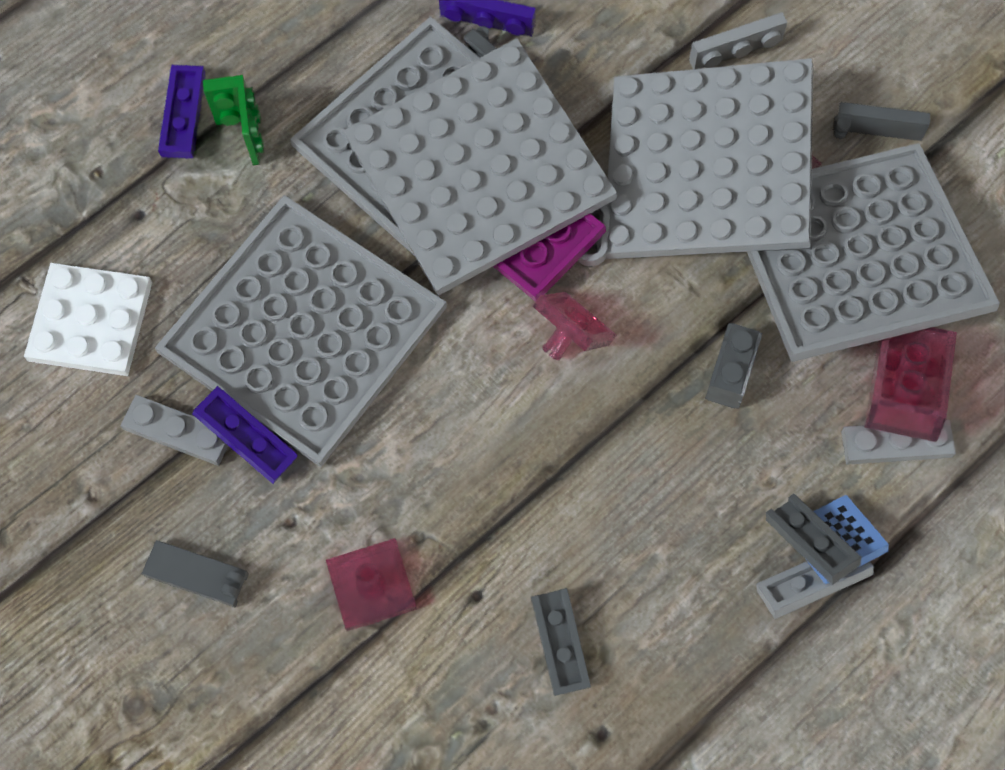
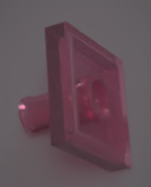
(572, 323)
(371, 584)

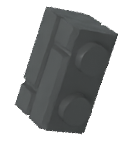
(733, 366)

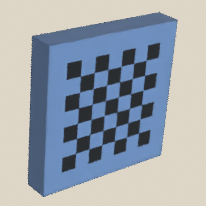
(853, 528)

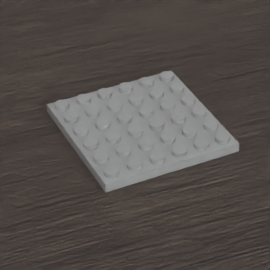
(413, 64)
(711, 160)
(479, 166)
(879, 259)
(302, 329)

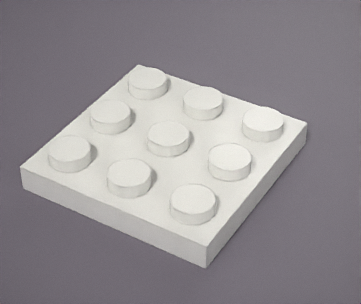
(88, 319)

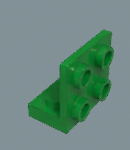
(235, 103)

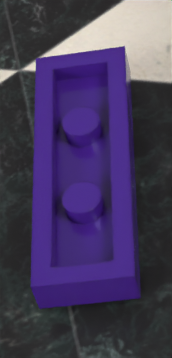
(491, 14)
(182, 111)
(245, 434)

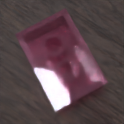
(912, 383)

